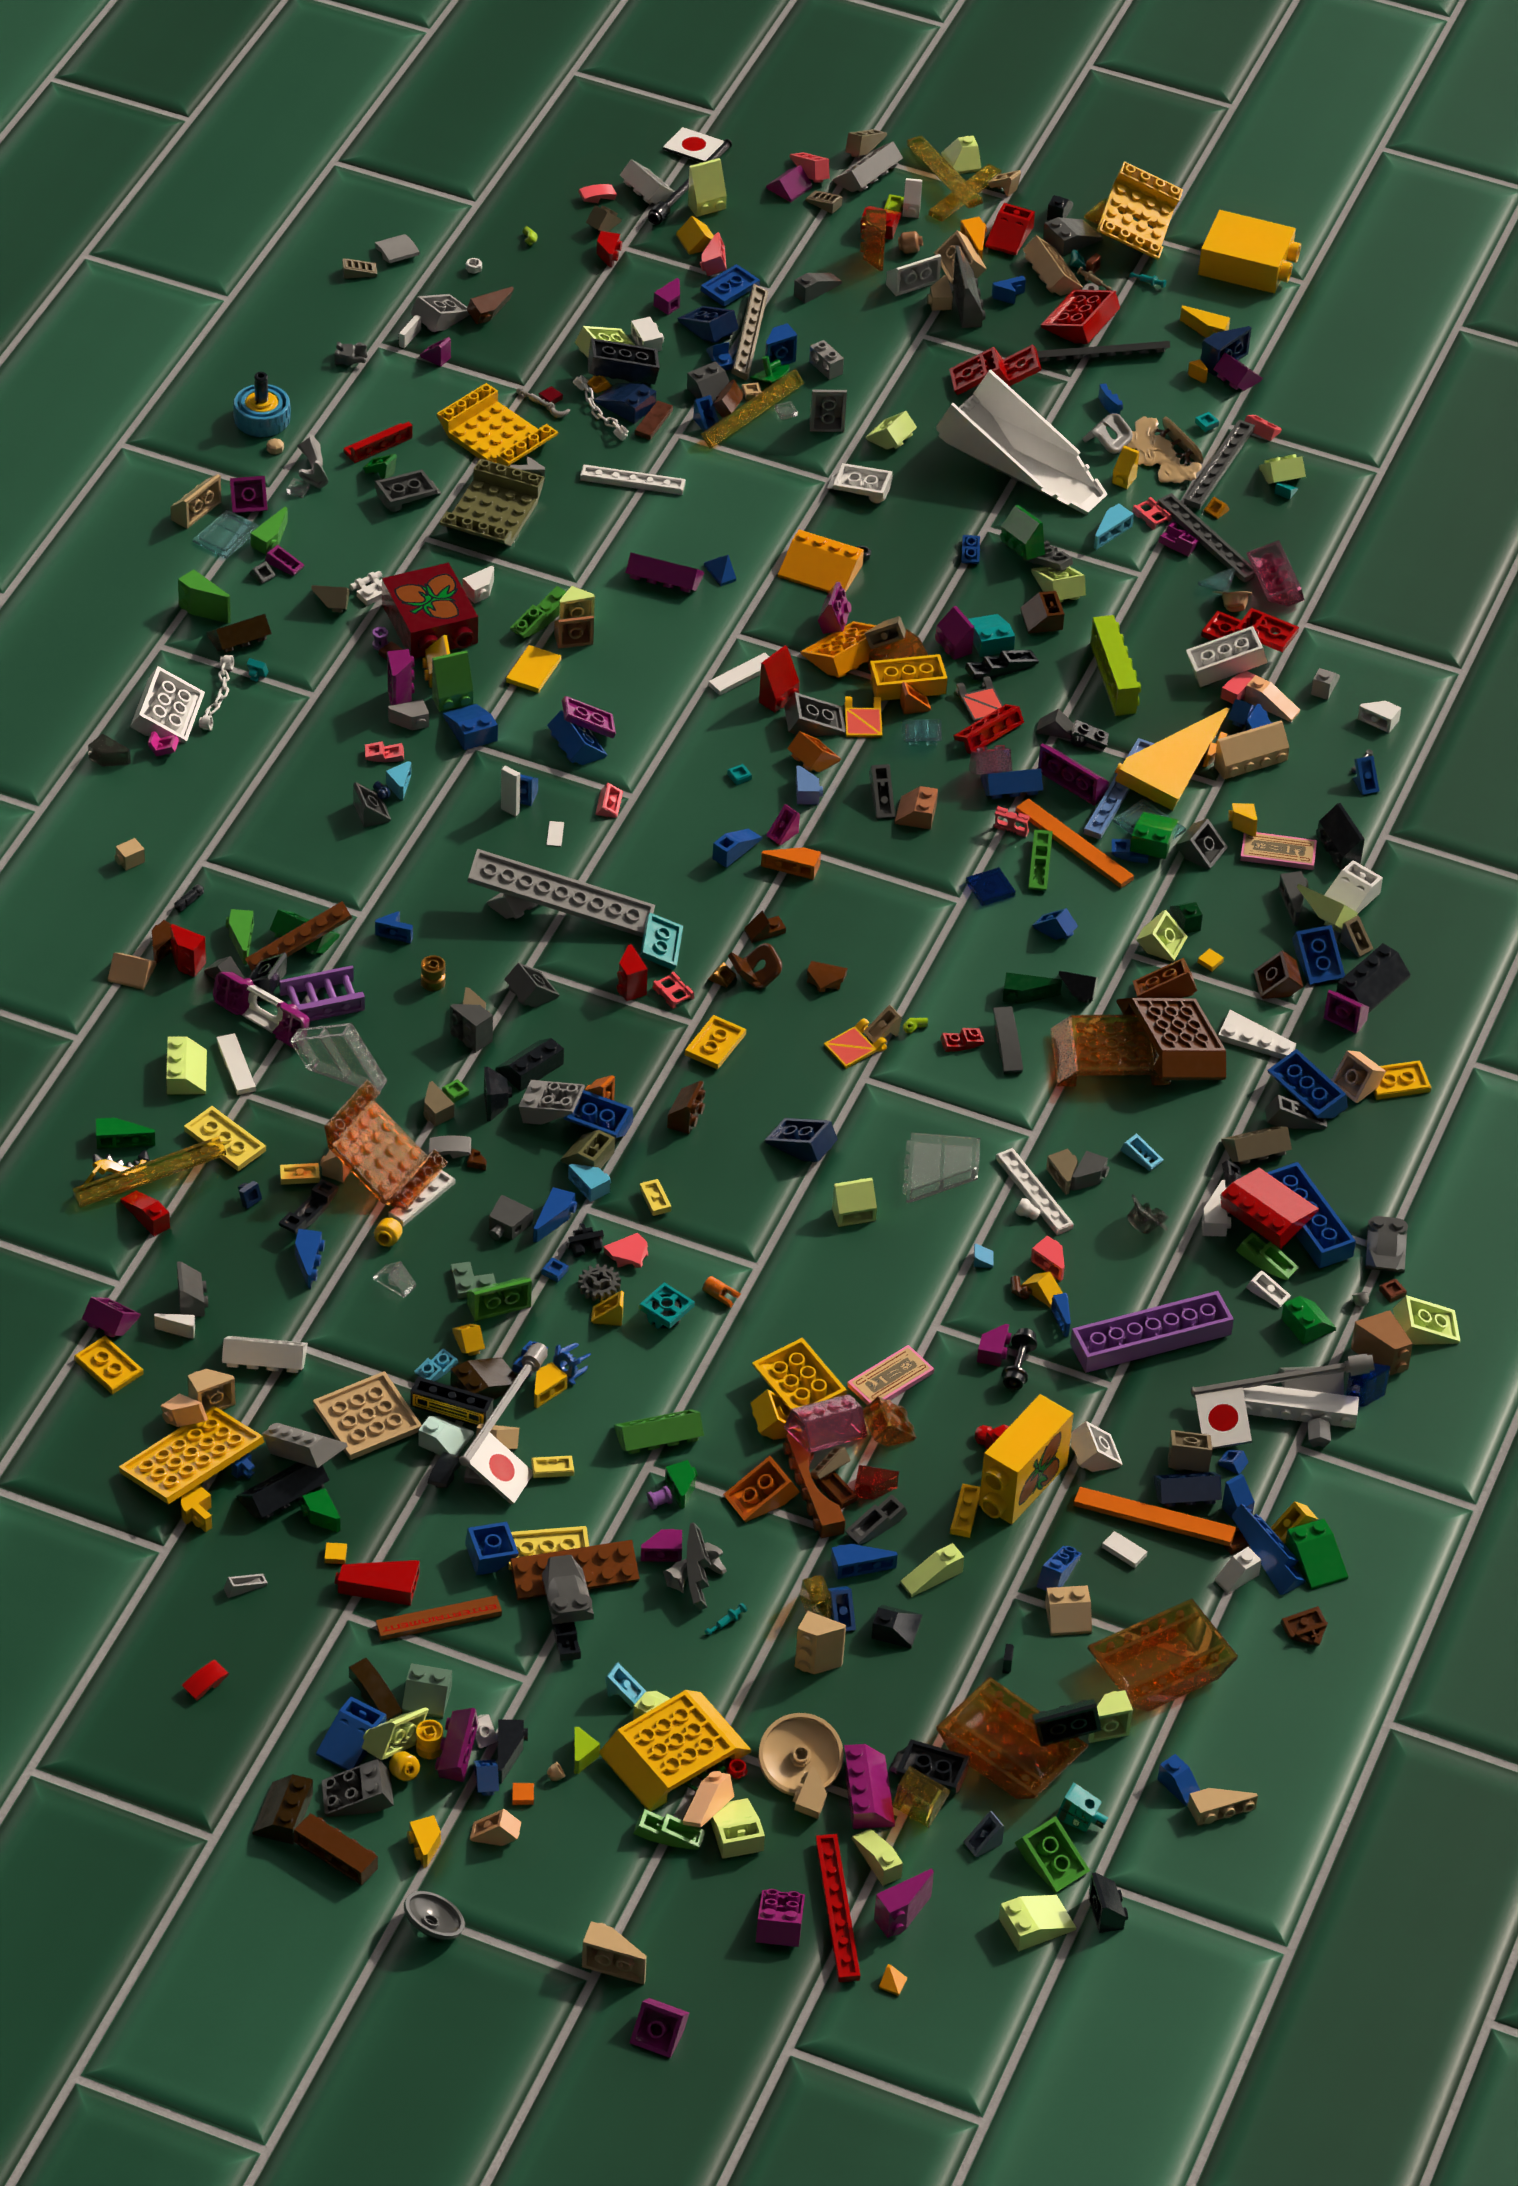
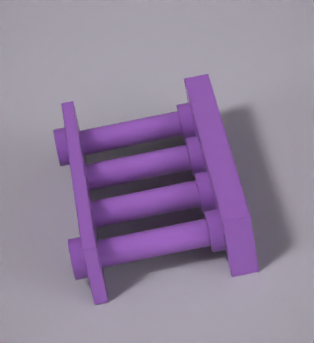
(328, 1007)

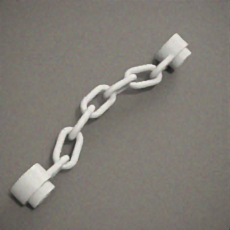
(620, 431)
(226, 663)

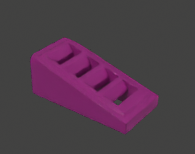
(275, 557)

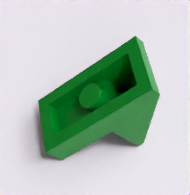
(383, 465)

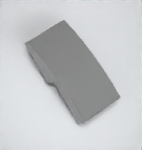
(454, 1145)

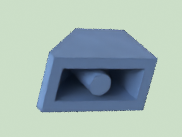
(807, 787)

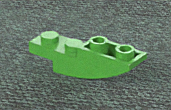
(539, 616)

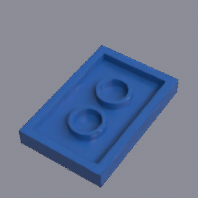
(729, 285)

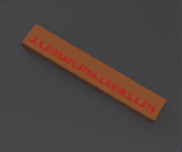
(438, 1617)

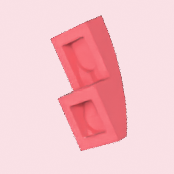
(595, 192)
(379, 753)

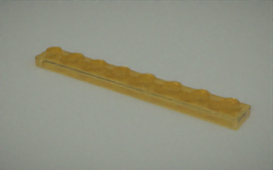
(944, 171)
(752, 408)
(149, 1171)

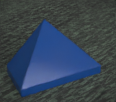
(721, 570)

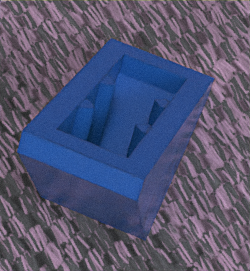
(705, 412)

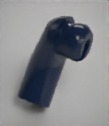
(383, 792)

